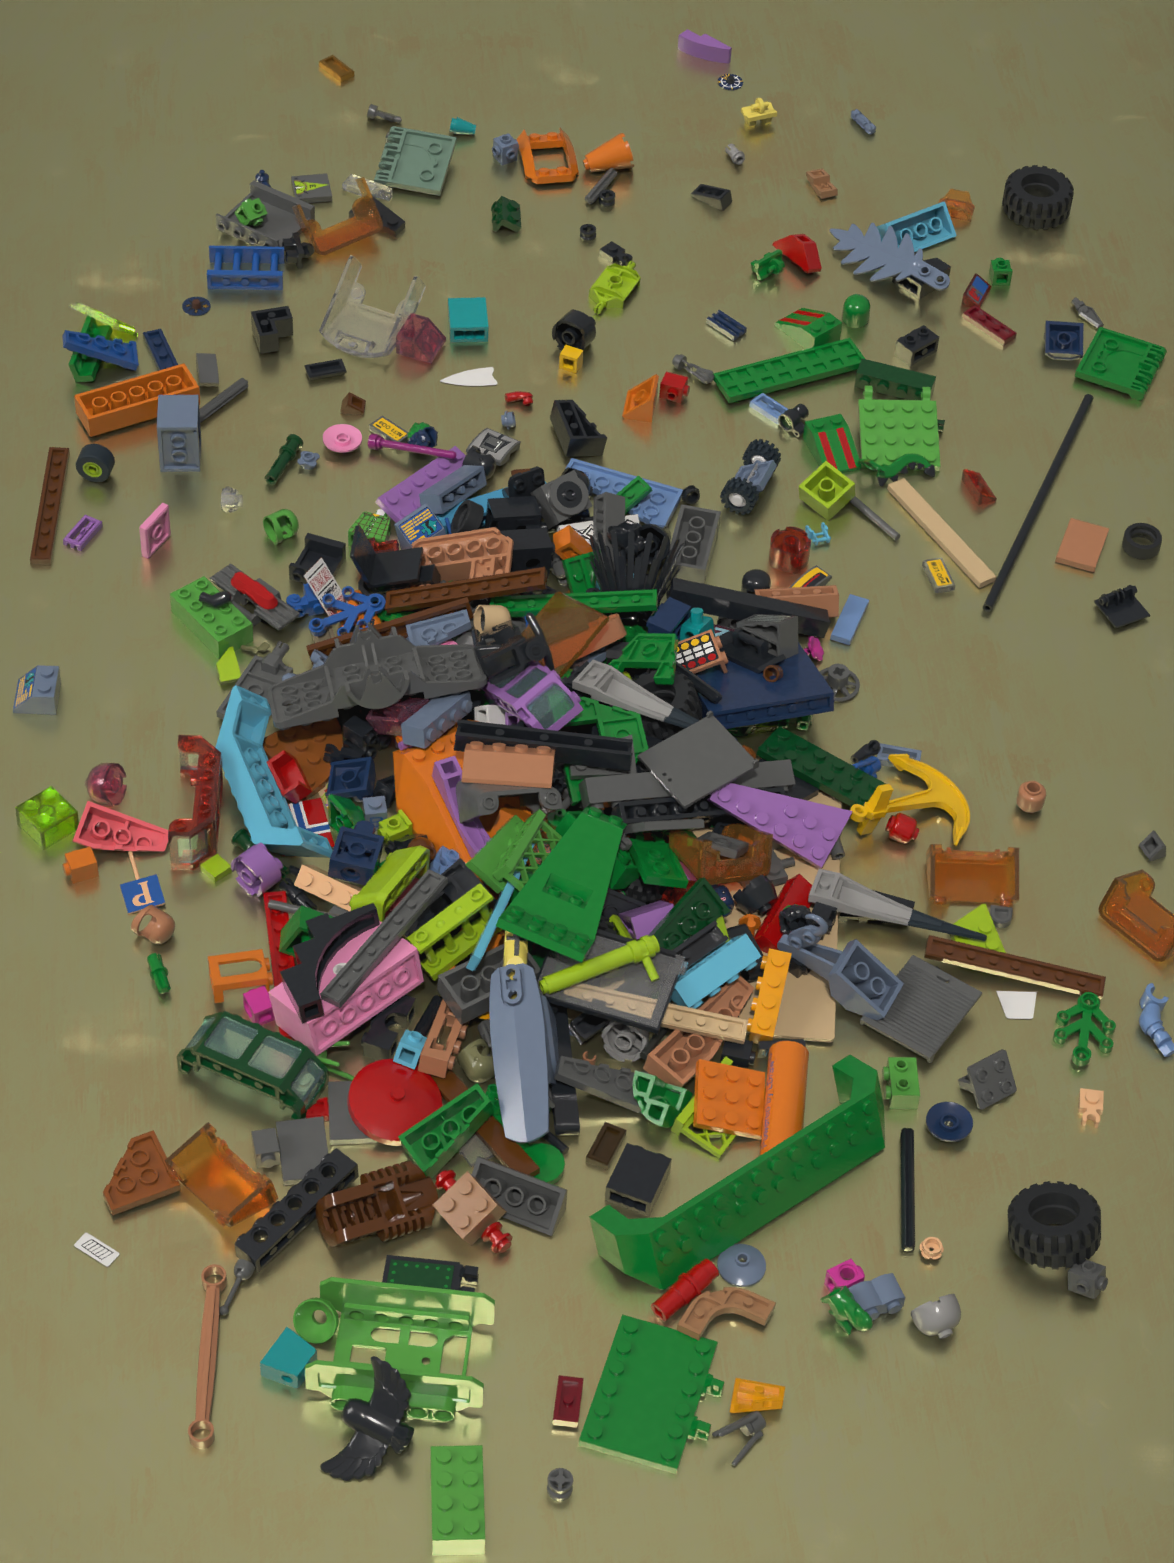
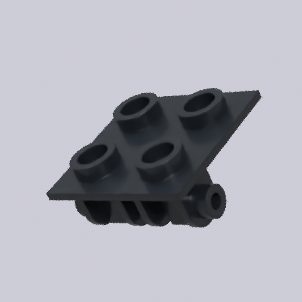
(1122, 606)

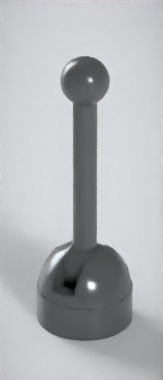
(242, 1270)

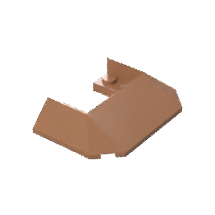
(467, 554)

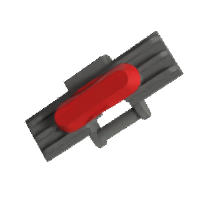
(265, 597)

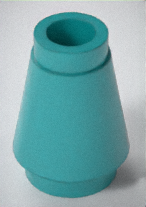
(462, 127)

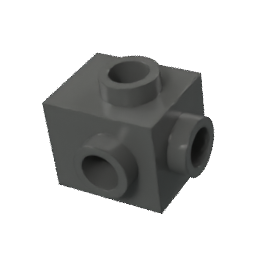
(1087, 1279)

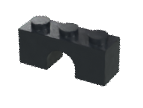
(380, 1041)

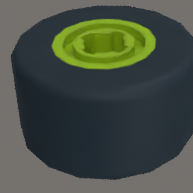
(95, 463)

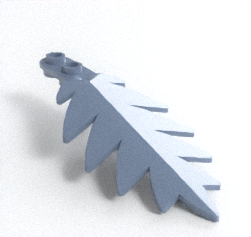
(886, 255)

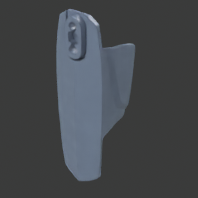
(522, 1051)

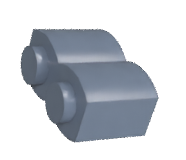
(879, 1295)

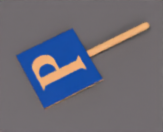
(141, 891)

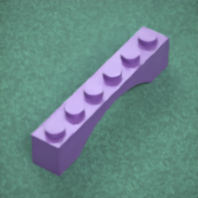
(446, 776)

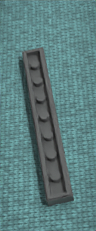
(383, 938)

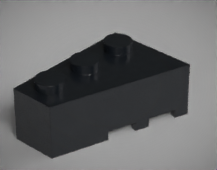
(574, 431)

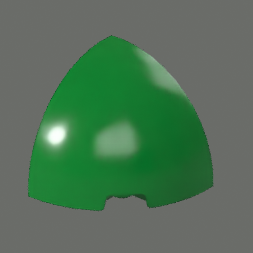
(659, 1100)

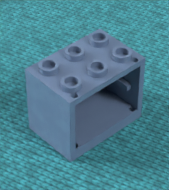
(179, 433)

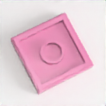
(155, 530)

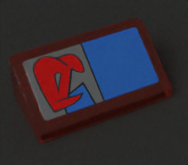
(976, 292)

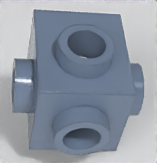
(505, 149)

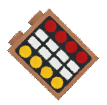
(701, 652)

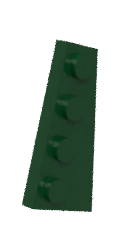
(691, 913)

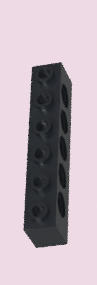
(295, 1221)

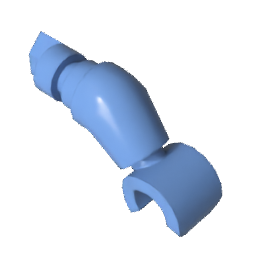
(1151, 1021)

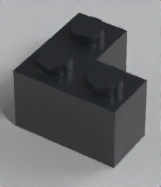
(269, 326)

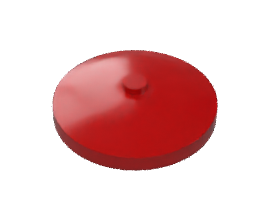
(391, 1099)

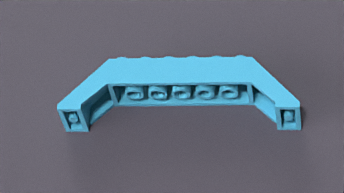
(253, 784)

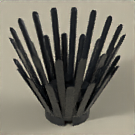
(622, 577)

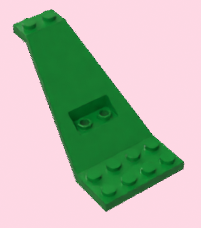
(568, 890)

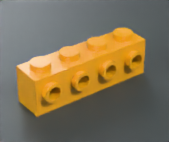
(770, 996)

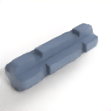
(863, 121)

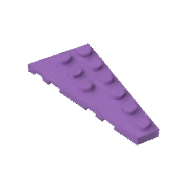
(405, 496)
(796, 824)

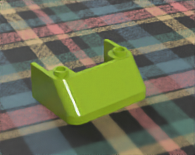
(392, 879)

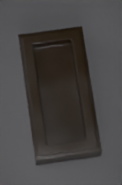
(606, 1145)

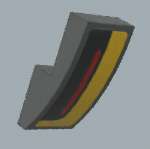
(813, 577)

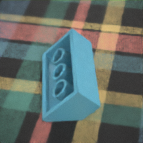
(923, 226)
(715, 970)

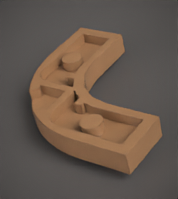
(729, 1300)

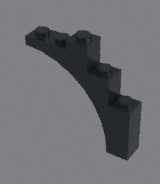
(313, 956)

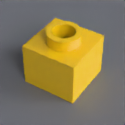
(571, 359)

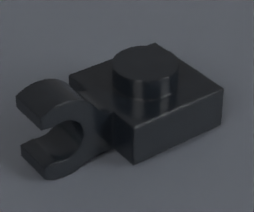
(344, 754)

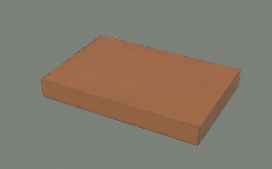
(1082, 545)

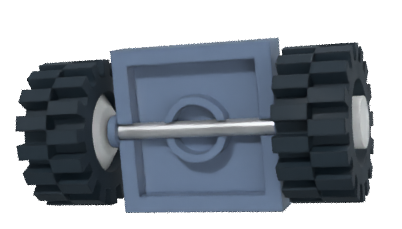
(743, 489)

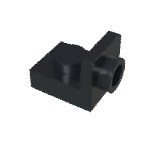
(386, 788)

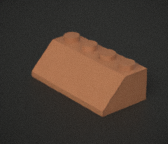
(508, 765)

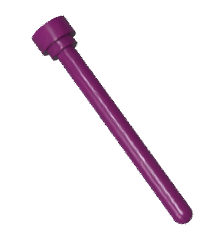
(377, 442)

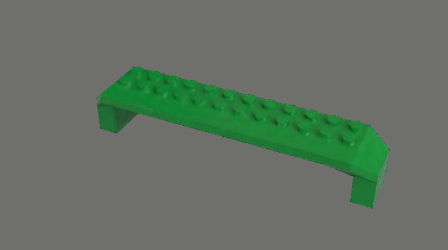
(755, 1194)

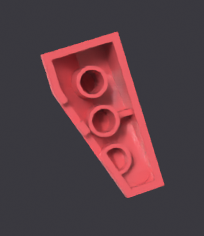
(113, 830)

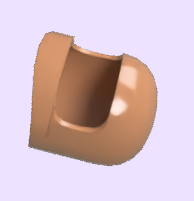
(159, 928)

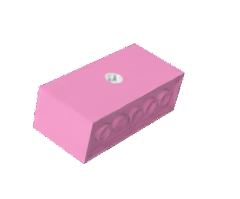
(388, 982)

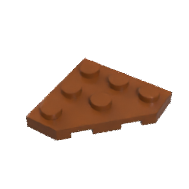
(139, 1175)

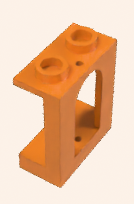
(256, 978)

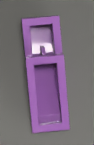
(704, 47)

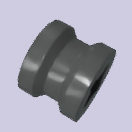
(560, 1477)

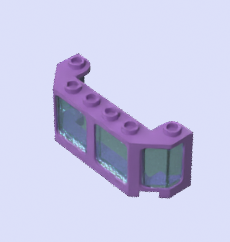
(535, 697)

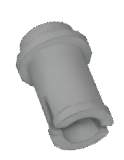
(736, 156)

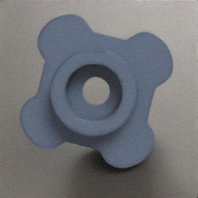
(308, 460)

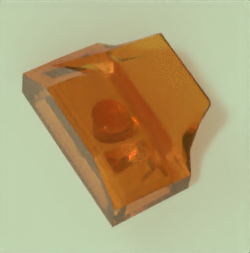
(959, 204)

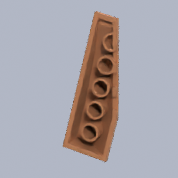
(677, 1055)

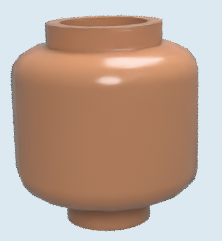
(1031, 796)

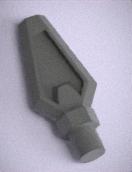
(1087, 313)

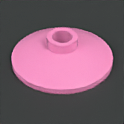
(342, 438)

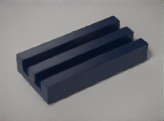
(726, 323)

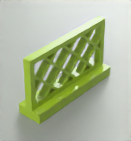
(685, 1120)

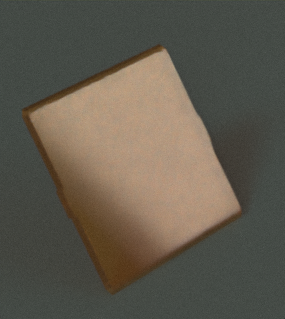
(567, 629)

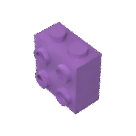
(645, 918)

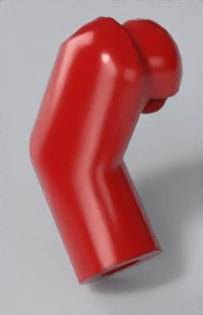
(519, 396)

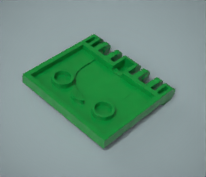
(1121, 362)

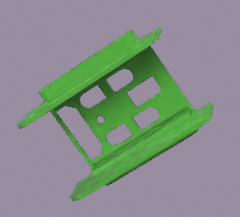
(408, 1309)

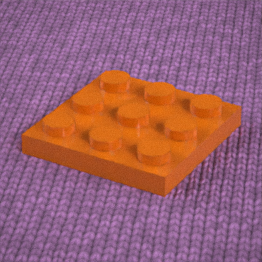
(729, 1099)

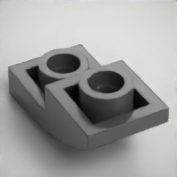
(207, 369)

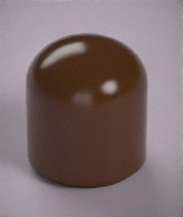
(773, 670)

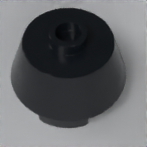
(757, 896)

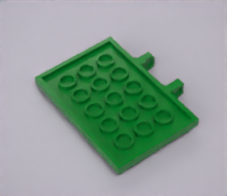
(651, 1395)

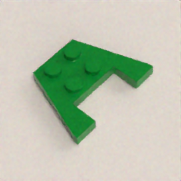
(650, 651)

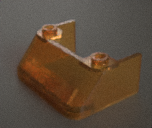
(362, 225)

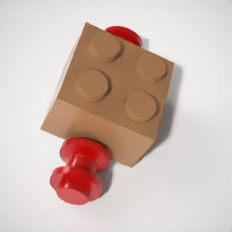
(471, 1210)

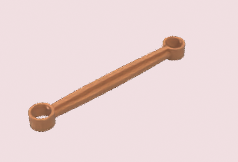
(207, 1356)

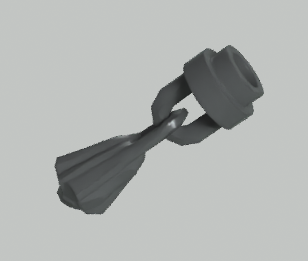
(704, 375)

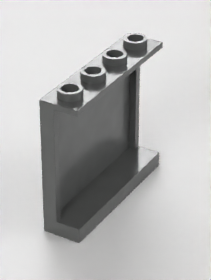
(277, 224)

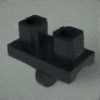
(296, 251)

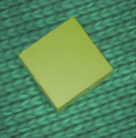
(215, 868)

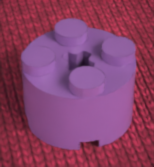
(257, 869)

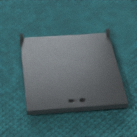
(698, 760)
(925, 1008)

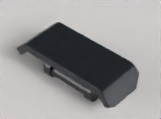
(745, 654)

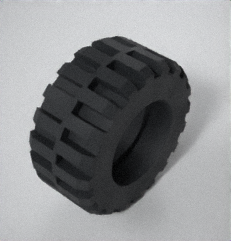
(1037, 197)
(679, 695)
(1054, 1245)

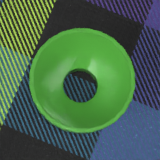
(308, 1327)

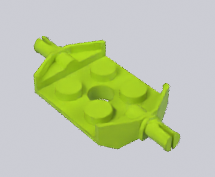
(610, 294)

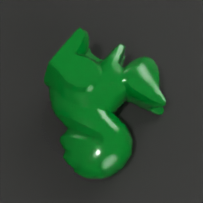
(847, 1311)

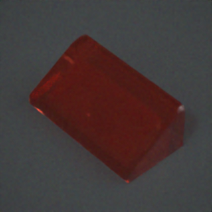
(978, 487)

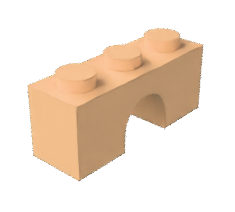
(330, 889)

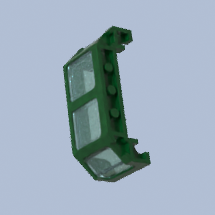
(257, 1061)

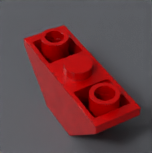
(800, 251)

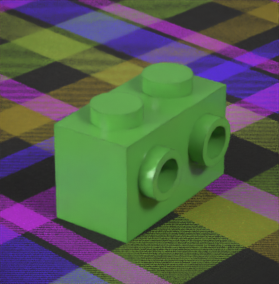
(902, 1083)

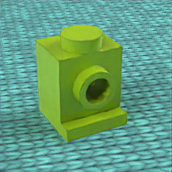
(395, 827)

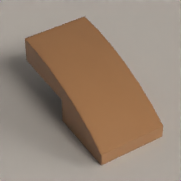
(821, 184)

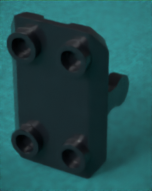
(524, 483)

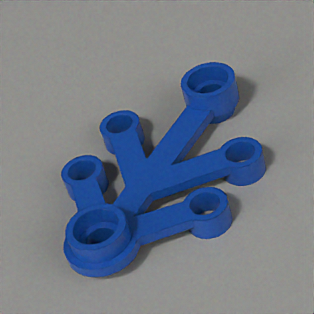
(348, 612)

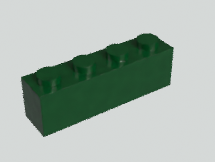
(893, 380)

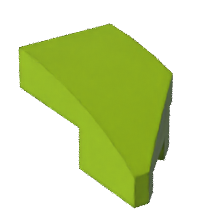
(228, 667)

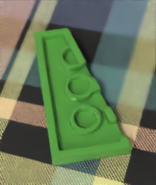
(489, 857)

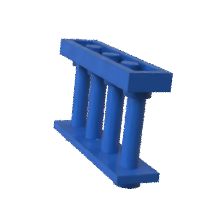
(245, 279)

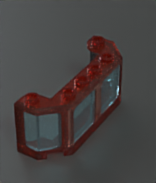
(198, 837)

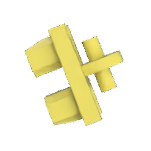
(758, 111)

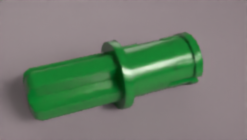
(158, 972)

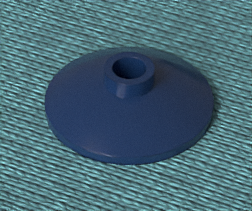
(949, 1114)

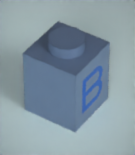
(375, 810)

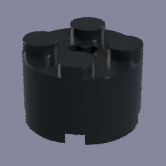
(574, 330)

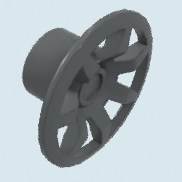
(838, 680)

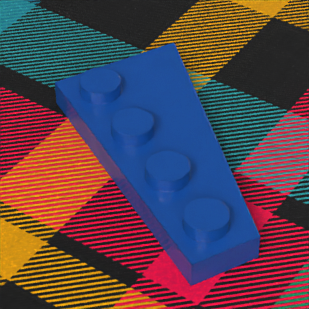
(109, 351)

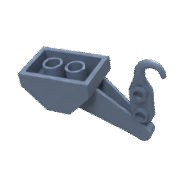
(854, 974)

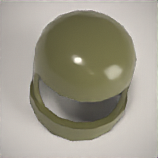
(476, 1066)

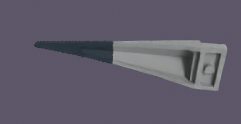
(614, 688)
(855, 899)

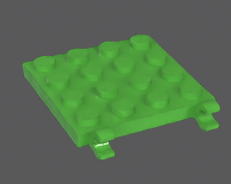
(898, 428)

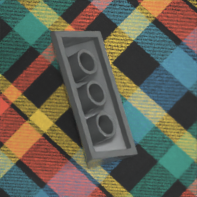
(523, 1196)

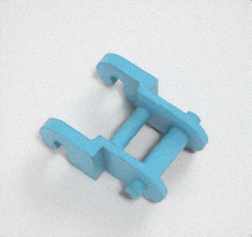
(812, 535)

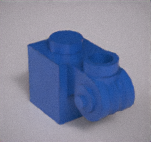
(307, 604)

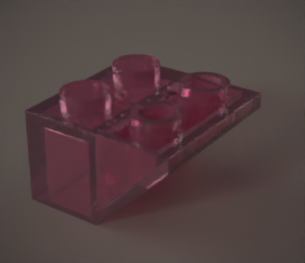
(419, 339)
(389, 719)

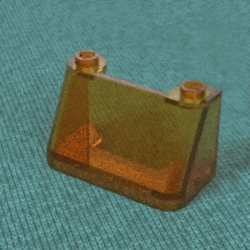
(718, 869)
(973, 876)
(1138, 915)
(220, 1178)

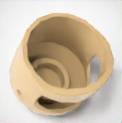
(493, 616)

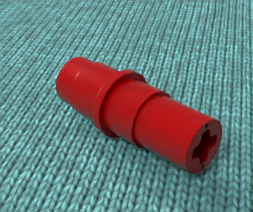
(685, 1289)

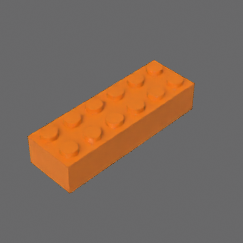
(131, 399)

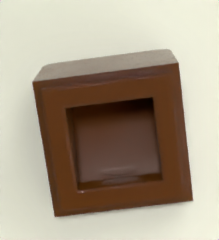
(353, 405)

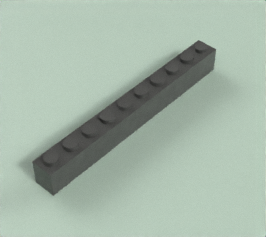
(610, 790)

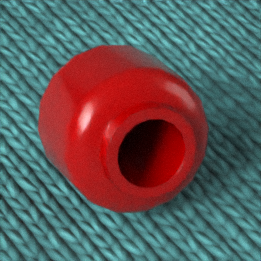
(902, 828)

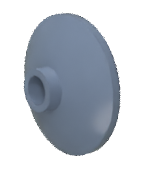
(741, 1273)

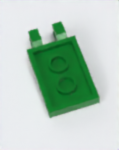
(657, 861)

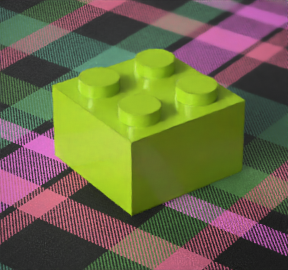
(827, 490)

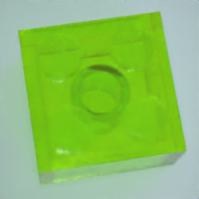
(47, 817)

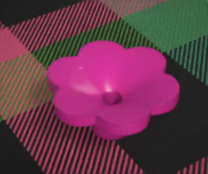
(814, 648)

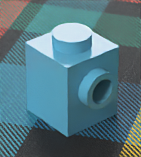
(410, 1049)

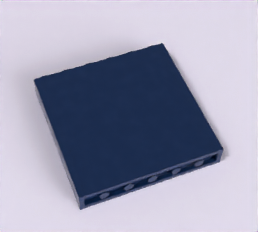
(753, 700)

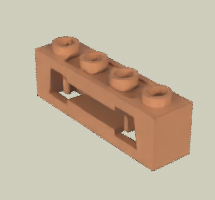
(433, 1057)

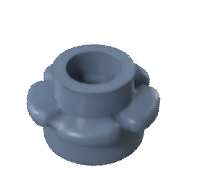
(508, 420)

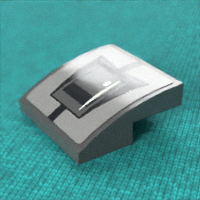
(496, 444)

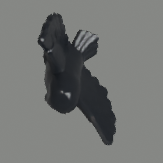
(375, 1425)

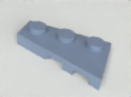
(438, 629)

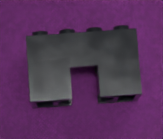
(521, 522)
(460, 881)

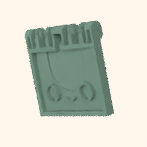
(415, 160)

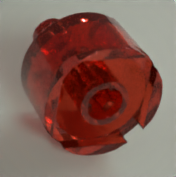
(789, 550)

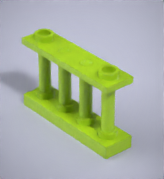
(440, 926)

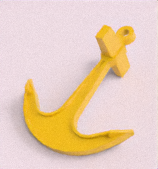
(940, 794)

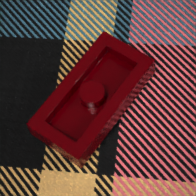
(568, 1401)

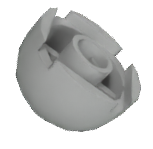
(624, 1041)
(938, 1316)

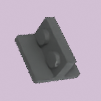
(989, 1079)

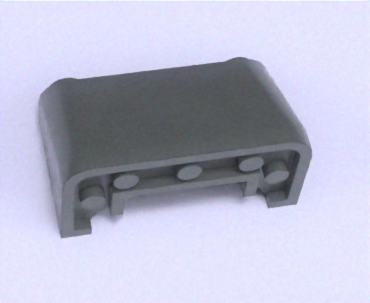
(482, 799)

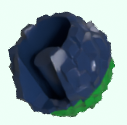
(422, 435)

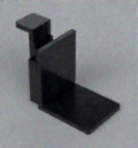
(390, 569)

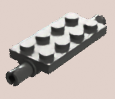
(261, 675)

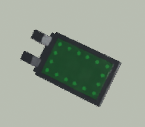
(429, 1273)

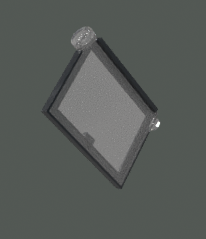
(623, 993)

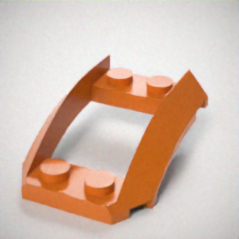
(549, 140)

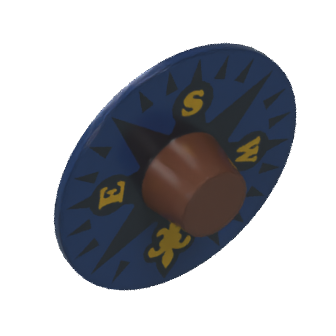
(196, 306)

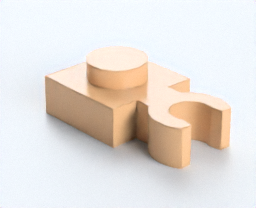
(1091, 1105)

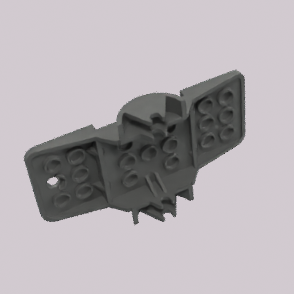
(375, 675)

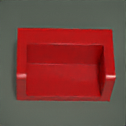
(289, 776)

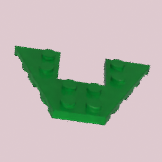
(611, 723)

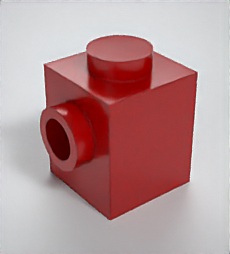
(674, 387)

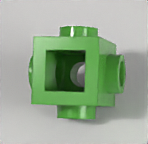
(251, 212)

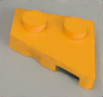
(756, 1396)

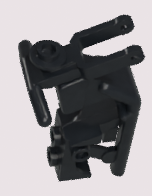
(510, 649)

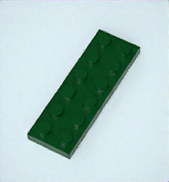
(820, 767)

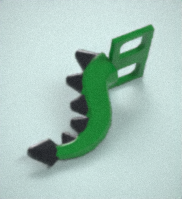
(898, 466)

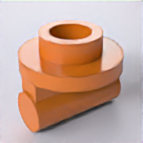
(752, 921)

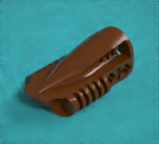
(386, 1204)

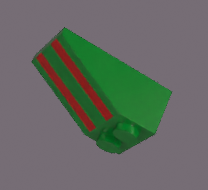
(810, 327)
(832, 441)

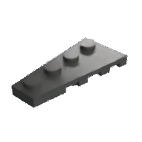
(599, 1081)

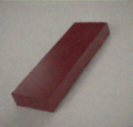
(989, 325)

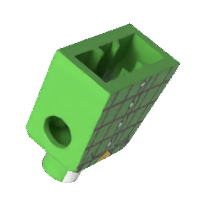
(373, 525)

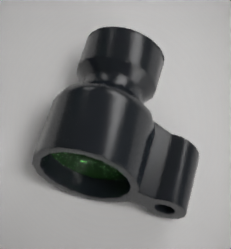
(791, 419)

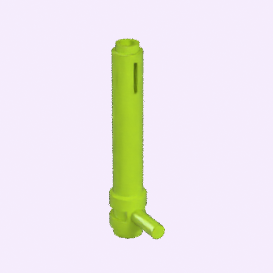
(632, 952)

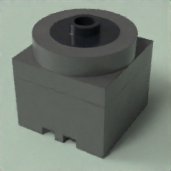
(562, 498)

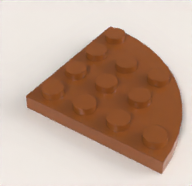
(308, 746)

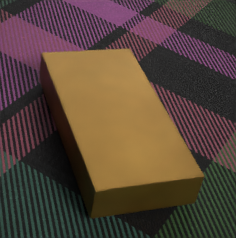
(336, 68)

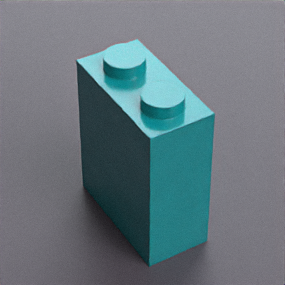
(468, 319)

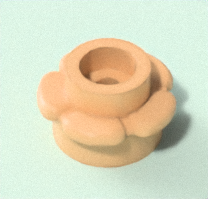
(931, 1243)

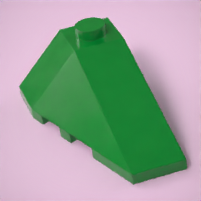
(343, 813)

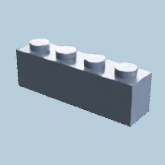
(454, 488)
(435, 719)

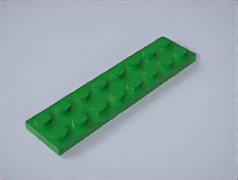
(788, 370)

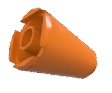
(609, 155)

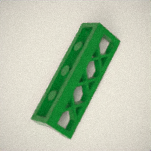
(84, 367)

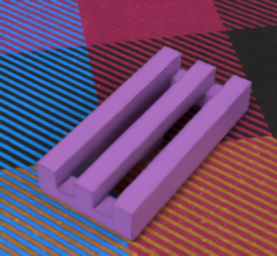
(86, 533)

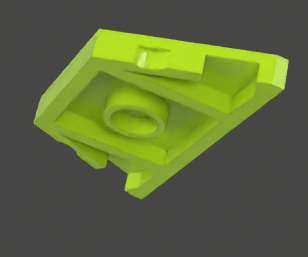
(981, 922)

